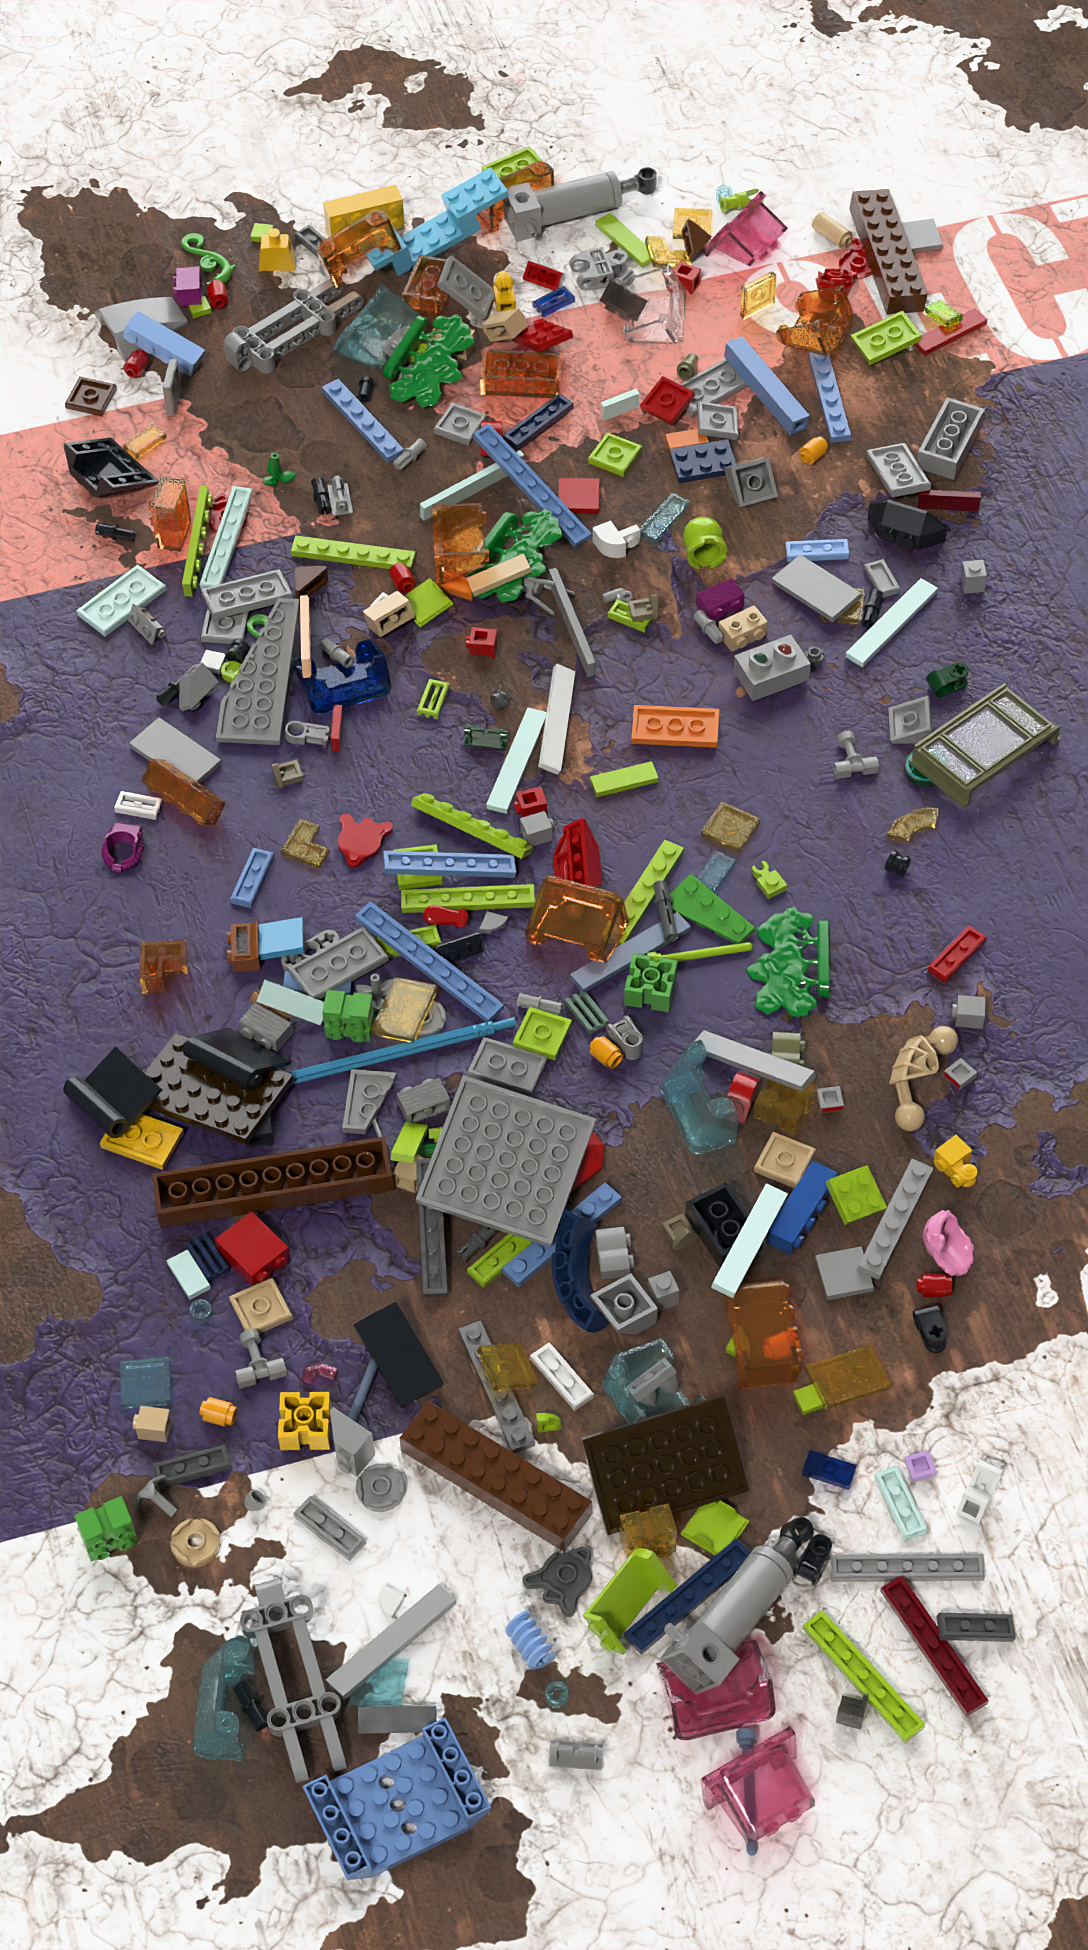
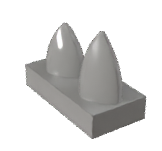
(659, 1375)

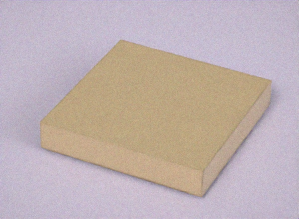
(784, 1159)
(260, 1307)

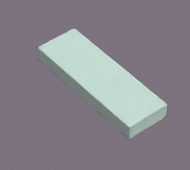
(291, 1002)
(900, 1503)

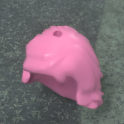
(948, 1243)

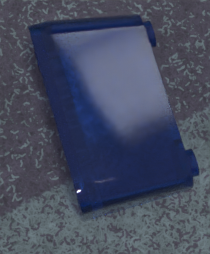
(349, 686)

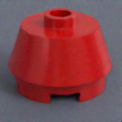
(833, 277)

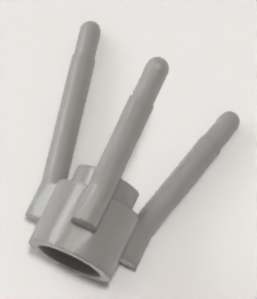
(534, 586)

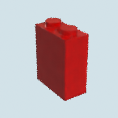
(252, 1249)

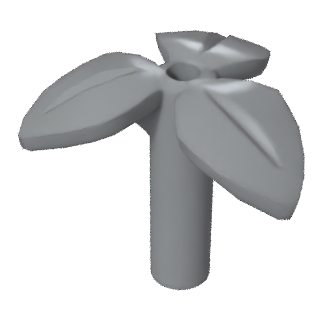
(378, 990)
(150, 1492)

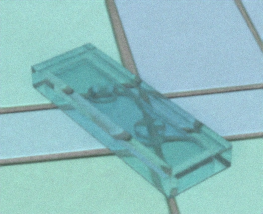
(663, 517)

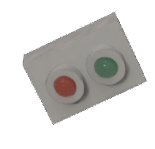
(771, 667)

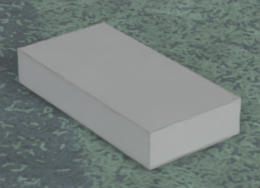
(882, 578)

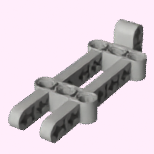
(247, 347)
(272, 1600)

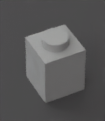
(973, 576)
(537, 828)
(969, 1011)
(663, 1291)

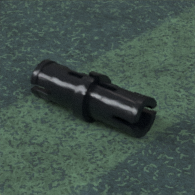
(321, 496)
(871, 608)

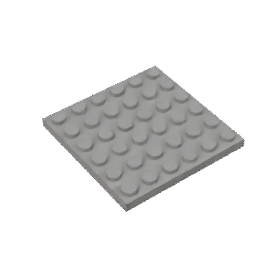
(506, 1161)

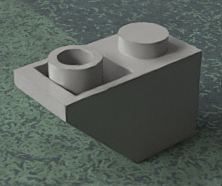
(195, 685)

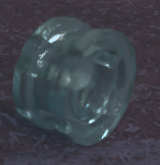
(723, 189)
(200, 1317)
(551, 1687)

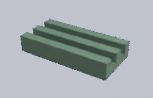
(595, 1009)

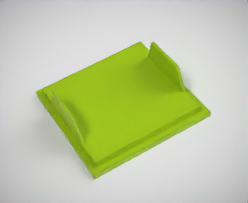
(427, 602)
(714, 1527)

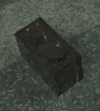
(622, 300)

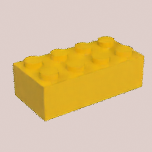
(347, 210)

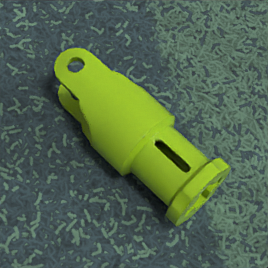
(737, 201)

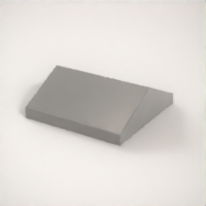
(910, 721)

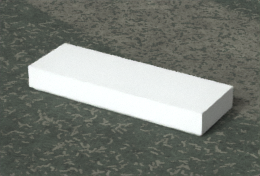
(561, 1376)

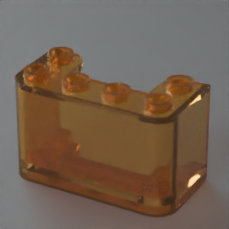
(763, 1334)

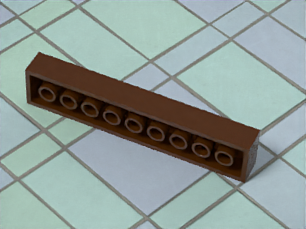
(272, 1182)

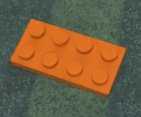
(675, 726)

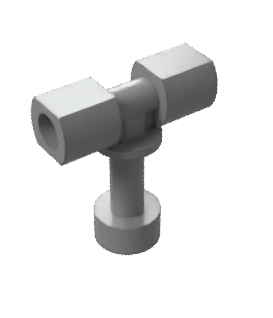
(854, 761)
(259, 1366)

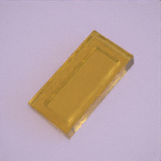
(144, 441)

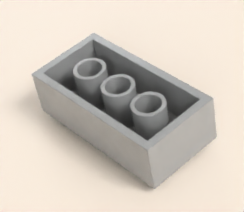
(950, 438)

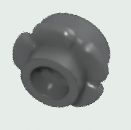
(814, 655)
(499, 700)

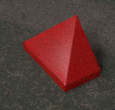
(542, 275)

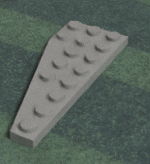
(258, 696)

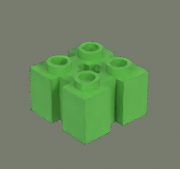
(650, 982)
(348, 1016)
(106, 1529)

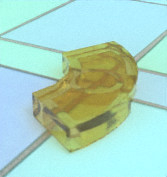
(911, 823)

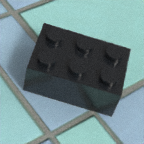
(717, 1220)

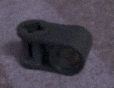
(931, 1328)
(812, 1563)

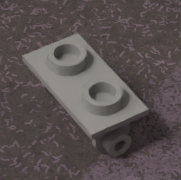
(392, 343)
(339, 497)
(144, 624)
(576, 1755)

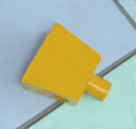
(276, 252)

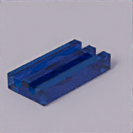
(555, 303)

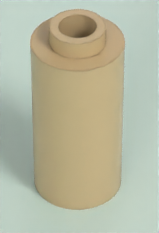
(832, 230)

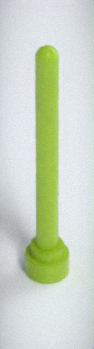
(703, 953)

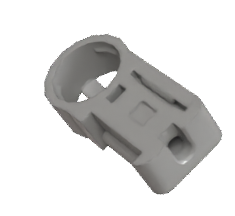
(311, 733)

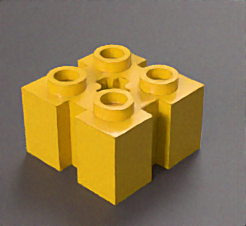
(304, 1421)

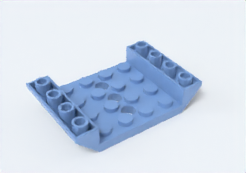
(431, 1781)

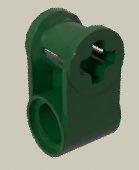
(946, 681)

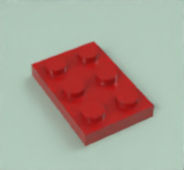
(543, 335)

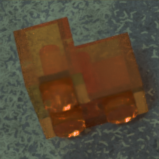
(159, 960)

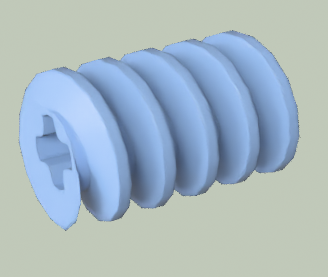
(528, 1642)

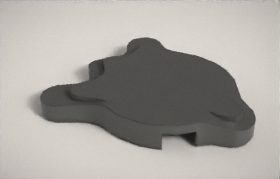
(563, 1578)

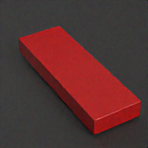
(956, 954)

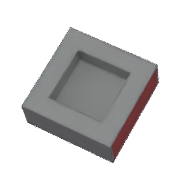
(960, 1073)
(830, 1099)

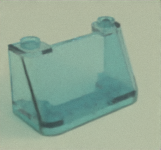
(373, 327)
(702, 1121)
(215, 1729)

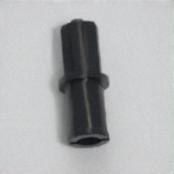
(115, 532)
(169, 693)
(250, 1705)

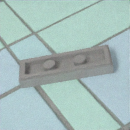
(329, 1528)

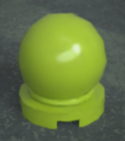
(704, 543)

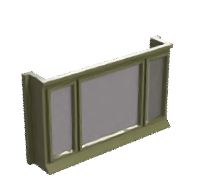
(981, 743)

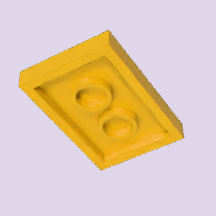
(146, 1141)

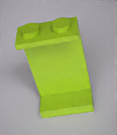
(626, 1597)

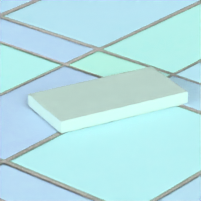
(114, 603)

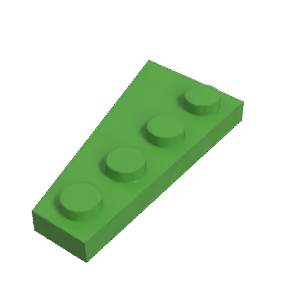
(709, 911)

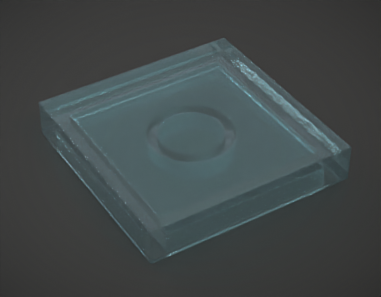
(145, 1382)
(383, 1688)

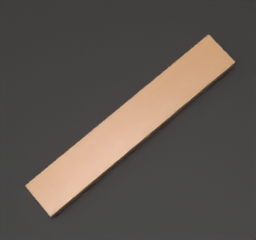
(305, 636)

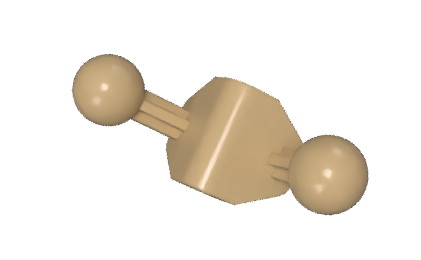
(916, 1061)

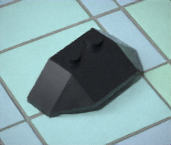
(906, 525)

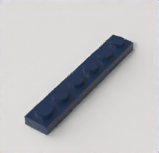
(687, 1596)

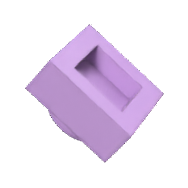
(920, 1466)

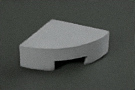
(493, 922)

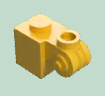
(504, 292)
(953, 1160)

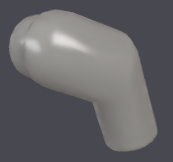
(619, 593)

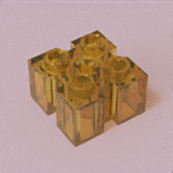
(784, 1105)
(649, 1530)

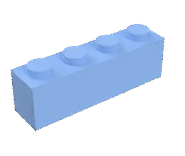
(163, 343)

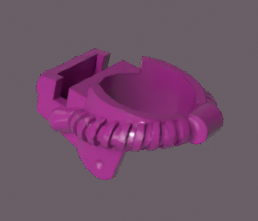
(123, 833)

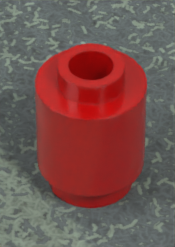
(217, 294)
(136, 363)
(402, 577)
(934, 1285)

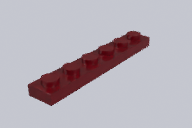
(936, 1651)

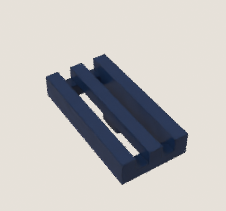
(197, 1242)

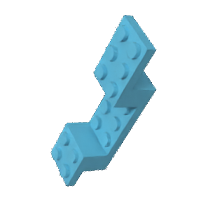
(447, 228)

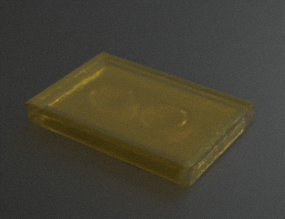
(404, 1009)
(848, 1377)

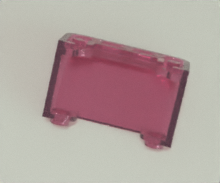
(739, 1701)

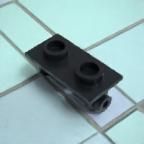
(460, 948)

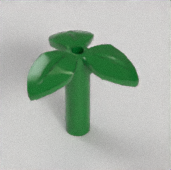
(275, 470)

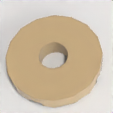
(199, 1555)

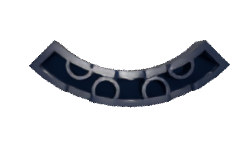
(571, 1271)

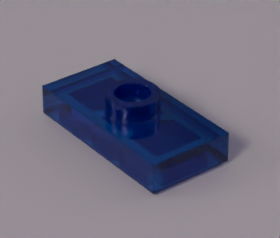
(829, 1469)

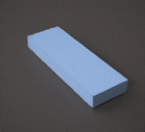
(818, 550)

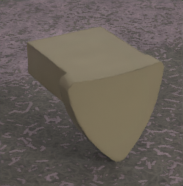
(644, 608)
(286, 773)
(680, 1232)

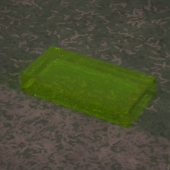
(943, 313)

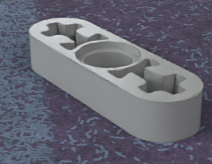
(311, 943)

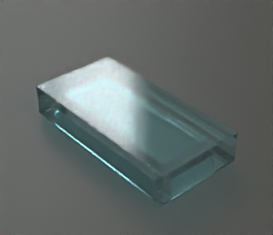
(716, 871)

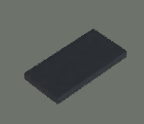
(398, 1354)

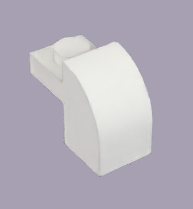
(614, 542)
(979, 1492)

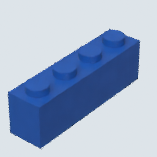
(801, 1209)

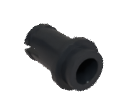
(366, 385)

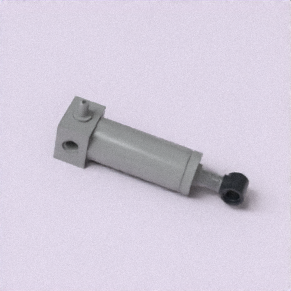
(530, 209)
(707, 1650)

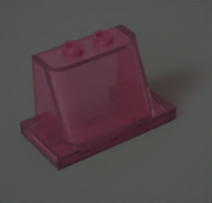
(749, 233)
(760, 1788)

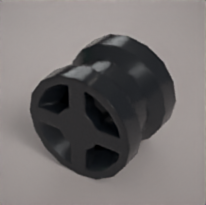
(238, 651)
(897, 863)

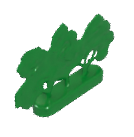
(431, 366)
(543, 531)
(786, 967)

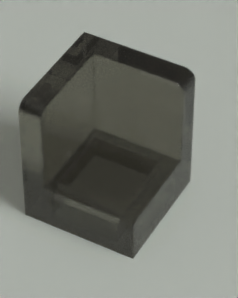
(852, 1711)

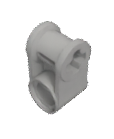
(626, 1038)

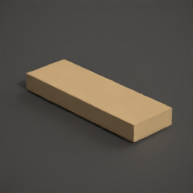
(499, 575)

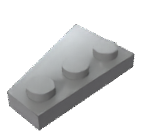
(365, 1097)

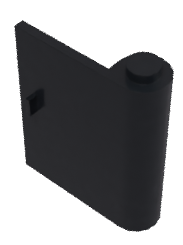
(233, 1056)
(113, 1093)

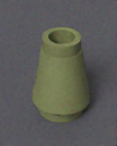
(687, 368)

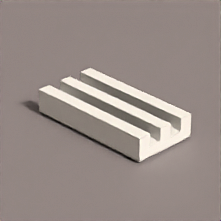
(137, 808)

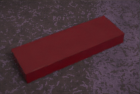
(949, 500)

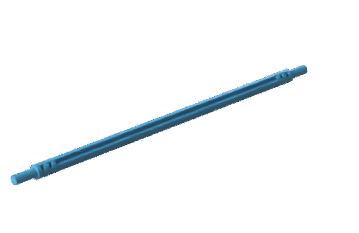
(398, 1051)

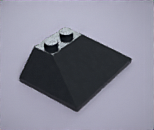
(105, 467)

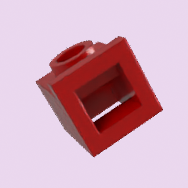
(688, 275)
(482, 642)
(530, 802)

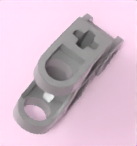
(597, 268)

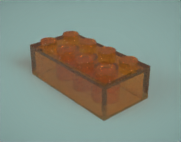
(521, 373)

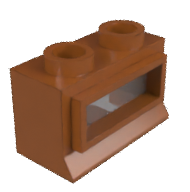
(244, 947)

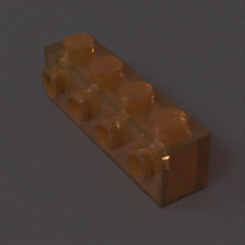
(183, 792)

